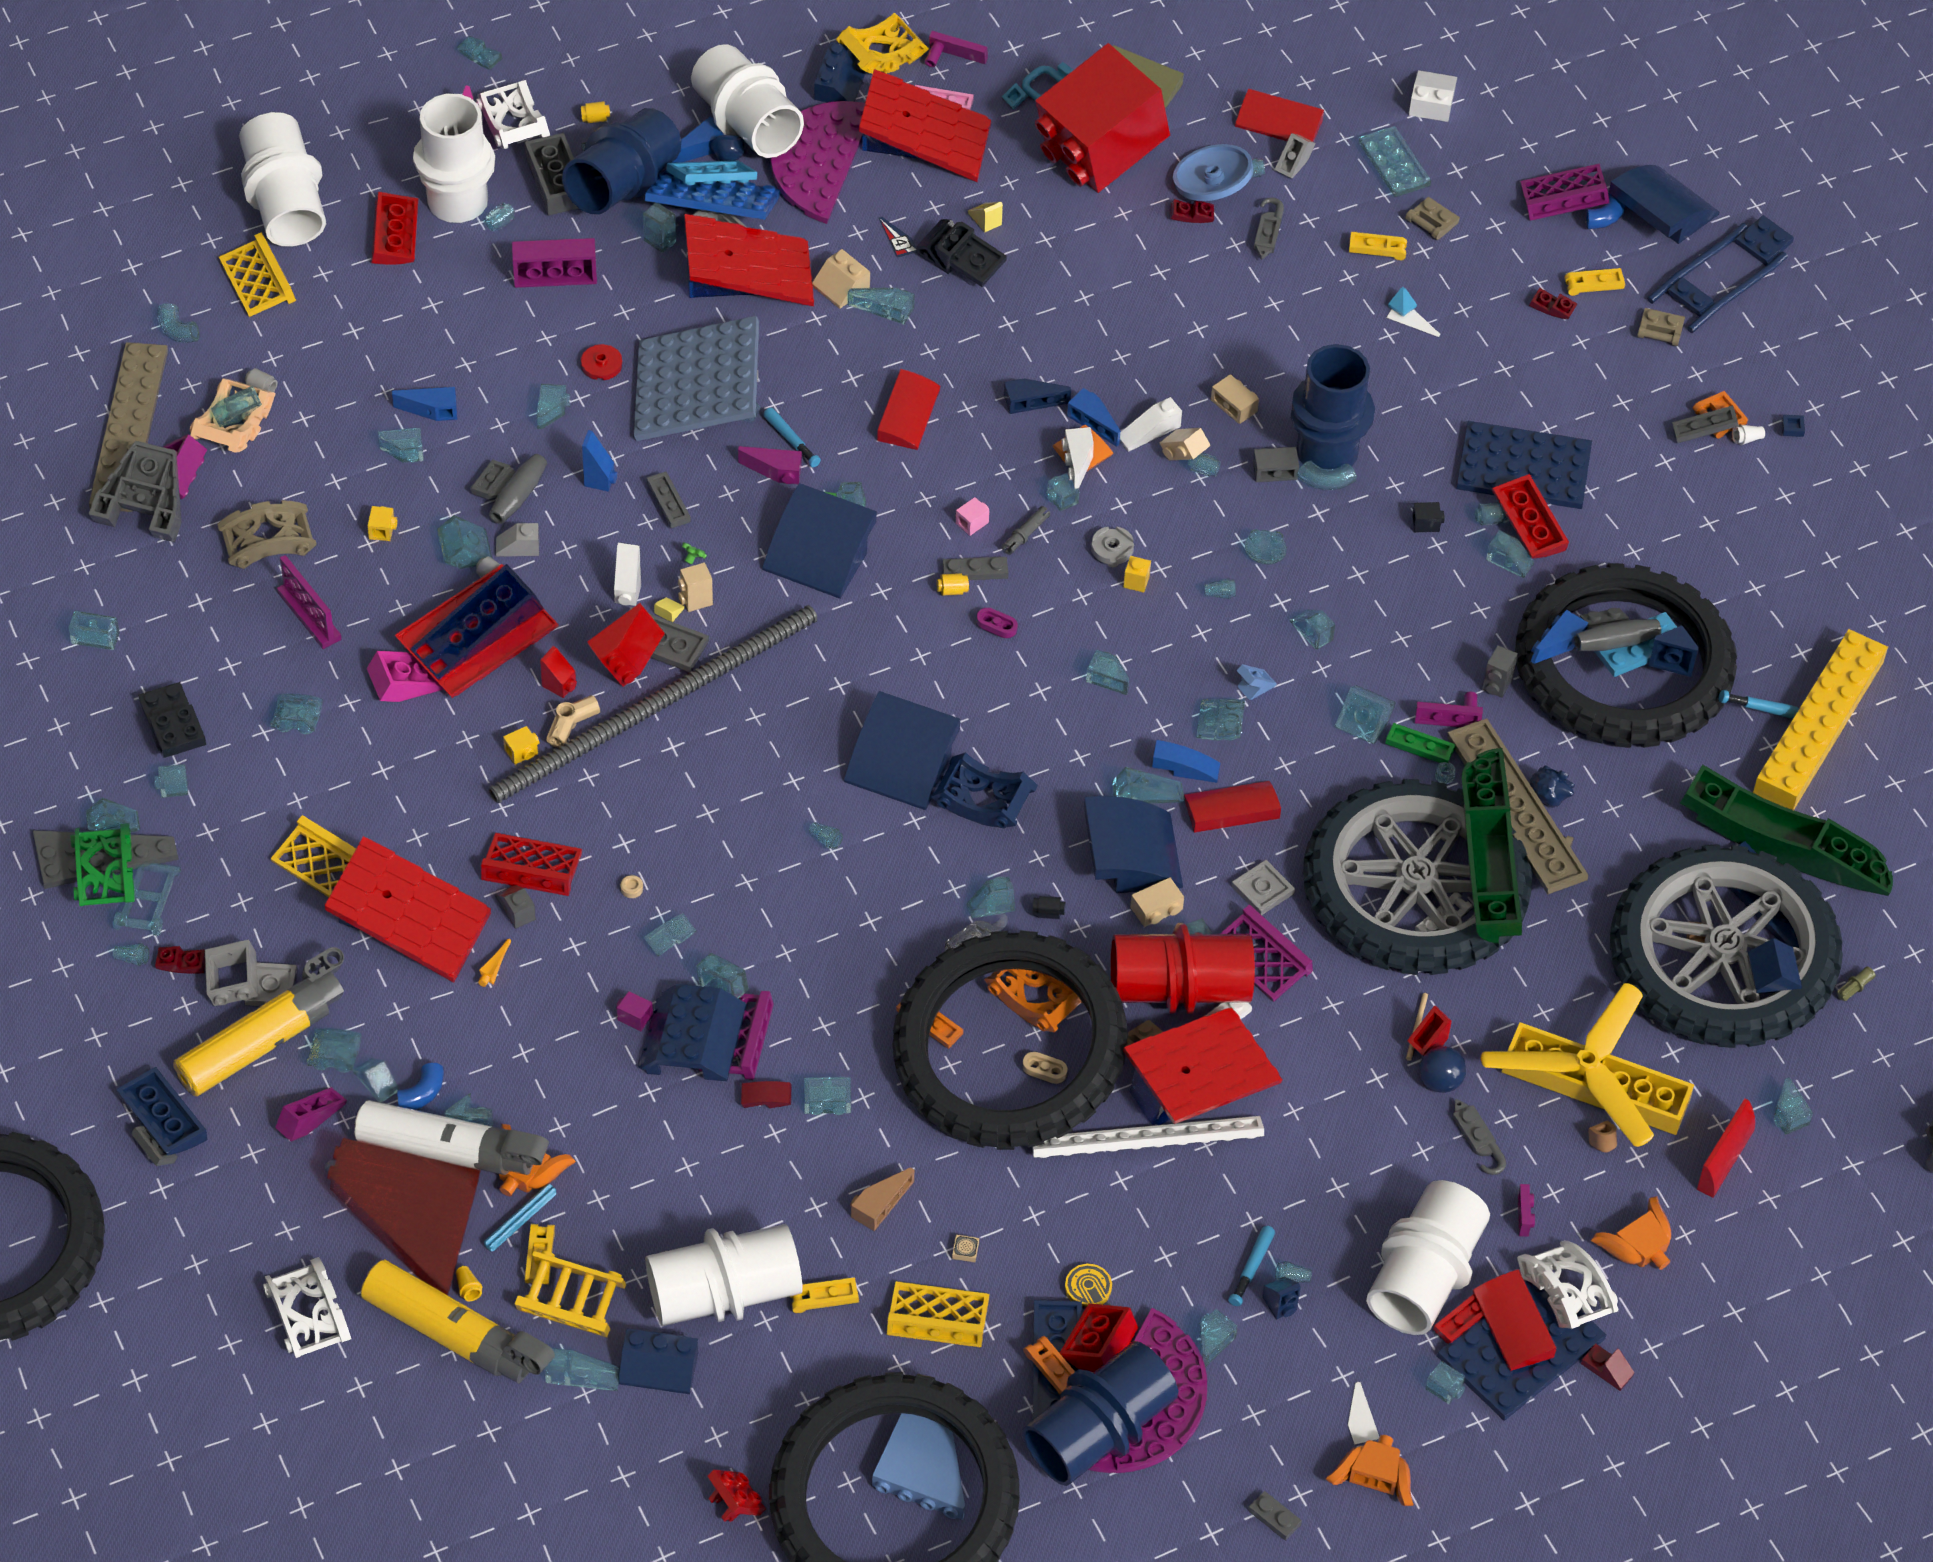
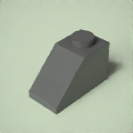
(517, 905)

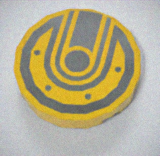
(1088, 1284)

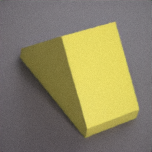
(987, 215)

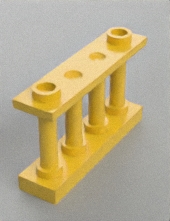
(573, 1317)

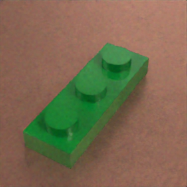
(1420, 743)

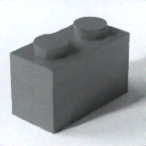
(1275, 464)
(1499, 671)

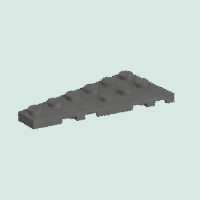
(59, 860)

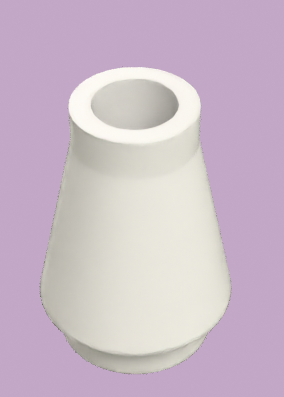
(1744, 434)

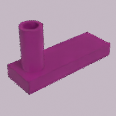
(954, 46)
(1449, 714)

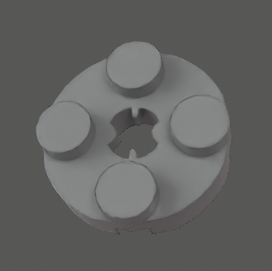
(1109, 555)

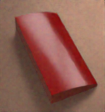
(1278, 116)
(394, 229)
(908, 410)
(1531, 517)
(1232, 806)
(1727, 1149)
(1515, 1320)

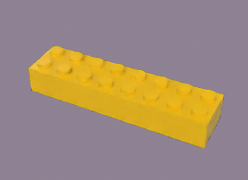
(1656, 1096)

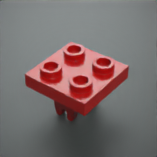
(737, 1494)

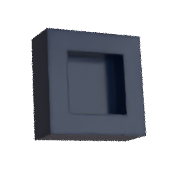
(1793, 425)

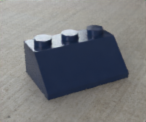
(838, 75)
(658, 1361)

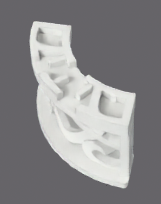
(530, 126)
(1569, 1256)
(293, 1283)

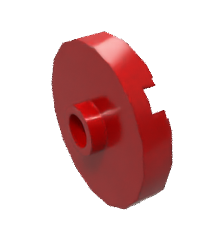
(601, 362)

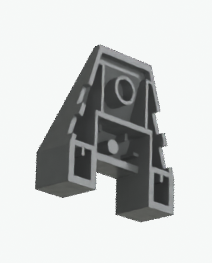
(146, 484)

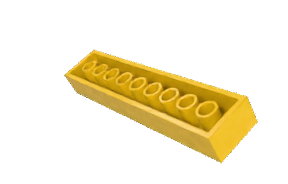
(1820, 720)

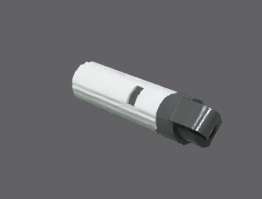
(449, 1139)

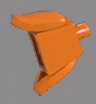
(539, 1175)
(1641, 1240)
(1376, 1467)

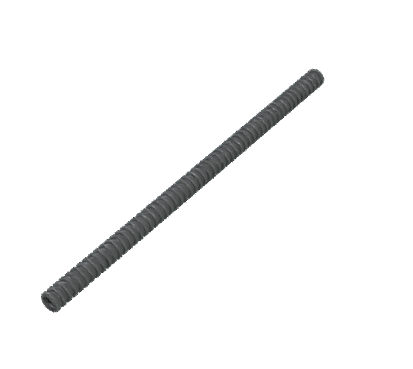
(654, 703)

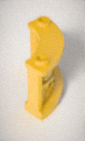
(860, 40)

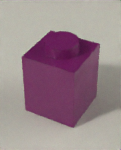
(634, 1011)

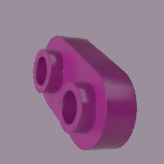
(998, 622)

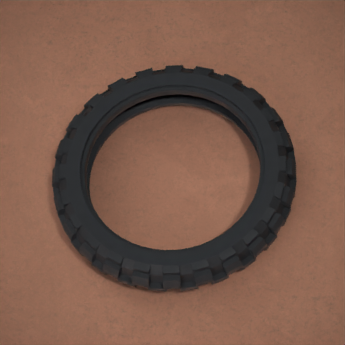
(1612, 723)
(1019, 1126)
(84, 1238)
(885, 1395)

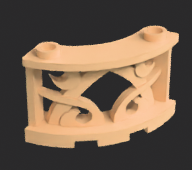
(235, 435)

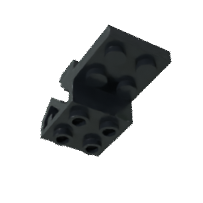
(958, 248)
(172, 720)

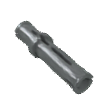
(1021, 535)

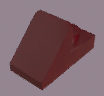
(1608, 1366)

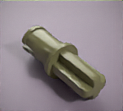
(1856, 983)

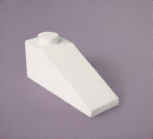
(1152, 424)
(627, 574)

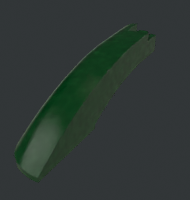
(1803, 841)
(1491, 847)

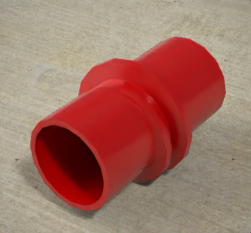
(1183, 968)

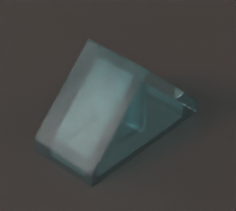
(377, 1079)

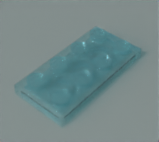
(1394, 161)

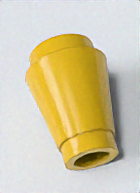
(468, 1285)

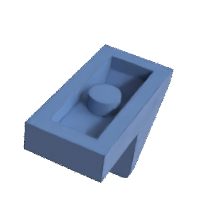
(1254, 681)

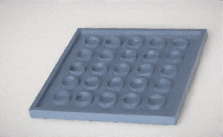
(697, 378)

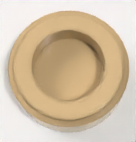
(631, 886)

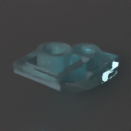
(478, 52)
(670, 933)

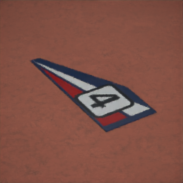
(900, 242)

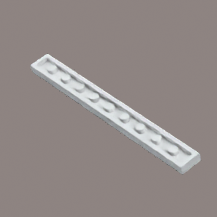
(1151, 1136)

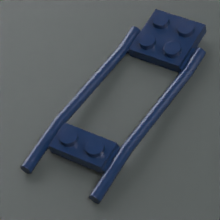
(1761, 240)

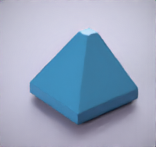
(1015, 96)
(1402, 302)

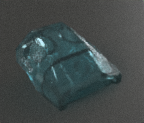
(297, 712)
(1220, 719)
(334, 1049)

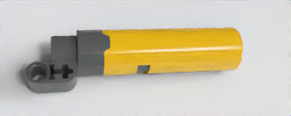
(264, 1028)
(454, 1324)

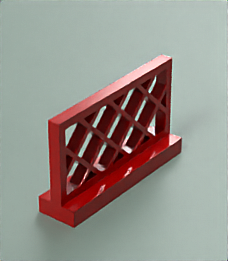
(527, 875)

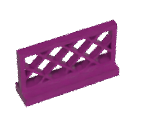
(1565, 200)
(307, 605)
(1279, 944)
(756, 1034)

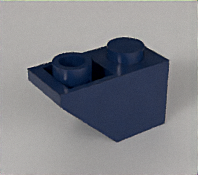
(1282, 1297)

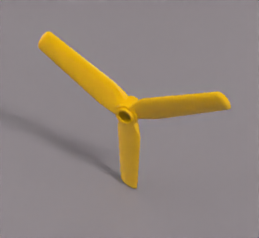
(1599, 1079)

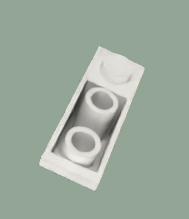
(1079, 449)

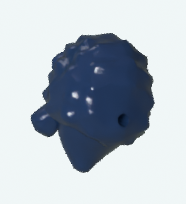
(1551, 786)

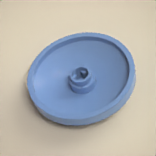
(1213, 172)

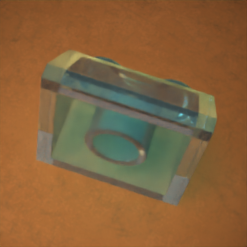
(463, 542)
(1365, 714)

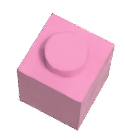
(972, 516)

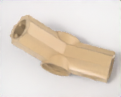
(567, 716)

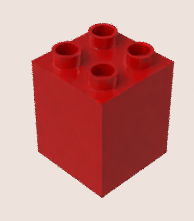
(1101, 119)

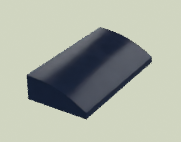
(163, 1112)

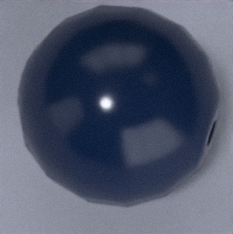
(1442, 1069)

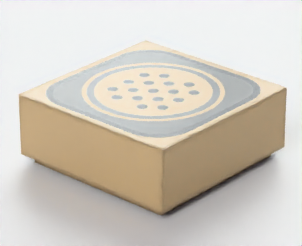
(965, 1248)

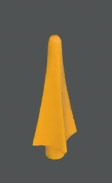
(490, 969)

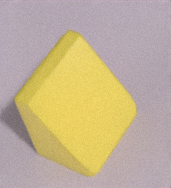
(668, 609)

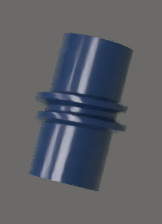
(621, 161)
(1332, 407)
(1100, 1413)

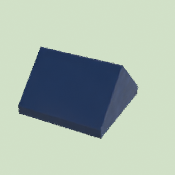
(1674, 652)
(1774, 967)

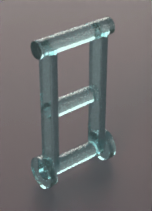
(155, 924)

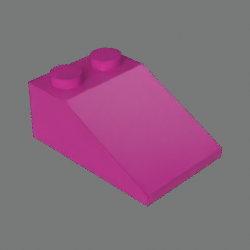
(400, 676)

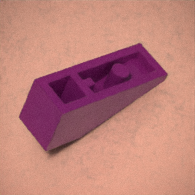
(776, 464)
(308, 1113)

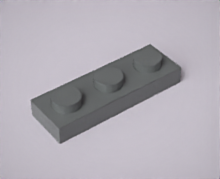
(1705, 424)
(668, 500)
(978, 568)

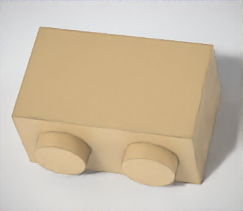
(1235, 399)
(1184, 444)
(695, 587)
(1157, 902)

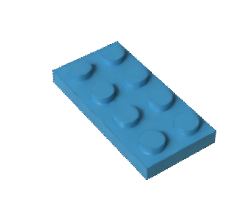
(712, 171)
(1631, 657)

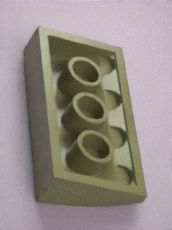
(1163, 76)

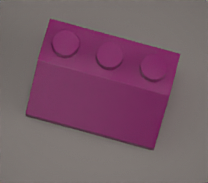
(189, 458)

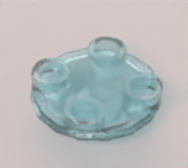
(1266, 546)

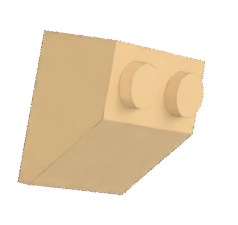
(838, 276)

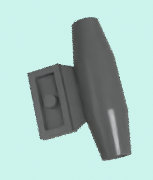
(508, 486)
(1614, 630)

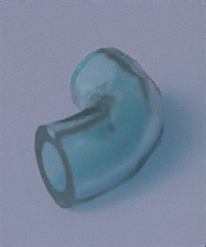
(174, 327)
(1327, 478)

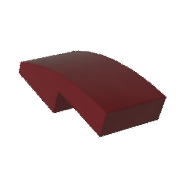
(1193, 213)
(1547, 303)
(179, 961)
(767, 1093)

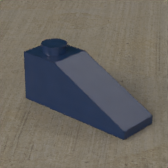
(1030, 395)

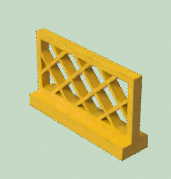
(270, 265)
(322, 838)
(936, 1327)

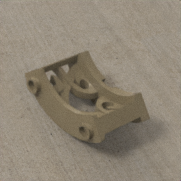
(254, 547)

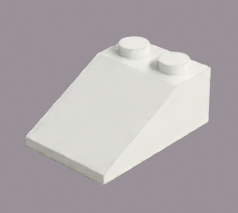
(1432, 96)

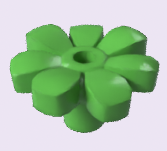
(693, 553)

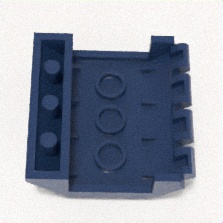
(694, 1030)

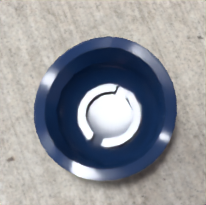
(728, 147)

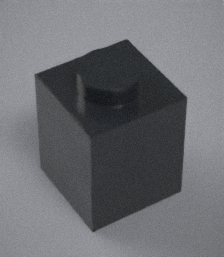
(1427, 517)

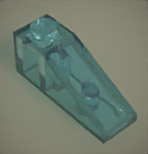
(884, 302)
(1147, 787)
(581, 1371)

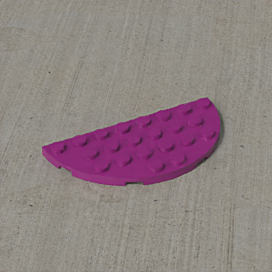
(821, 158)
(1179, 1420)

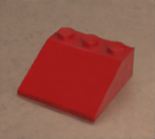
(627, 644)

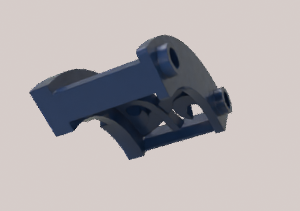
(1013, 785)

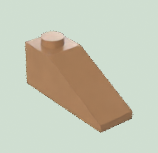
(879, 1199)

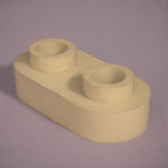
(1045, 1067)

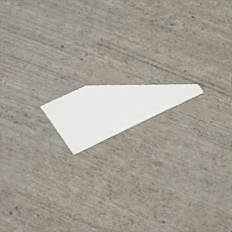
(1413, 320)
(1360, 1419)

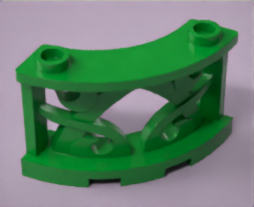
(93, 842)

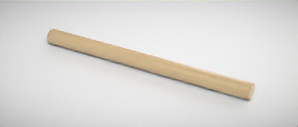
(1418, 1021)

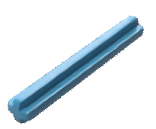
(520, 1217)

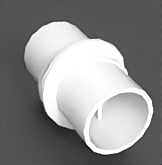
(747, 100)
(454, 158)
(282, 179)
(1427, 1257)
(724, 1274)

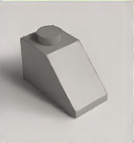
(1294, 155)
(519, 541)

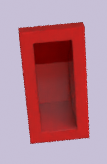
(557, 673)
(1431, 1032)

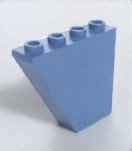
(922, 1466)

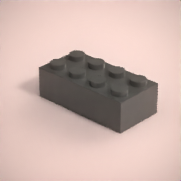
(547, 161)

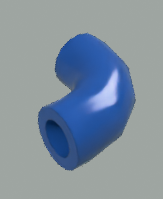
(1605, 215)
(425, 1090)

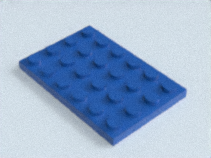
(717, 197)

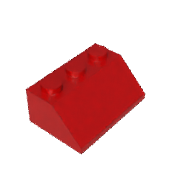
(1099, 1336)

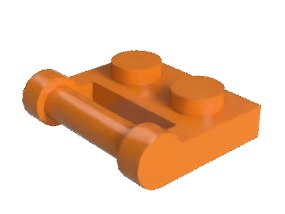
(1717, 402)

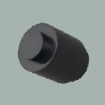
(1048, 907)

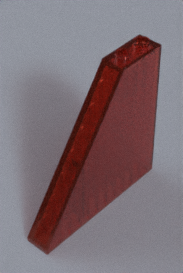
(409, 1204)

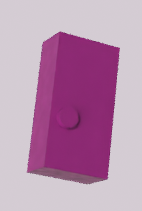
(554, 262)

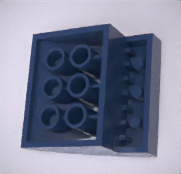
(1662, 201)
(820, 540)
(902, 750)
(1131, 842)

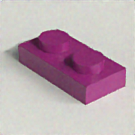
(1525, 1203)

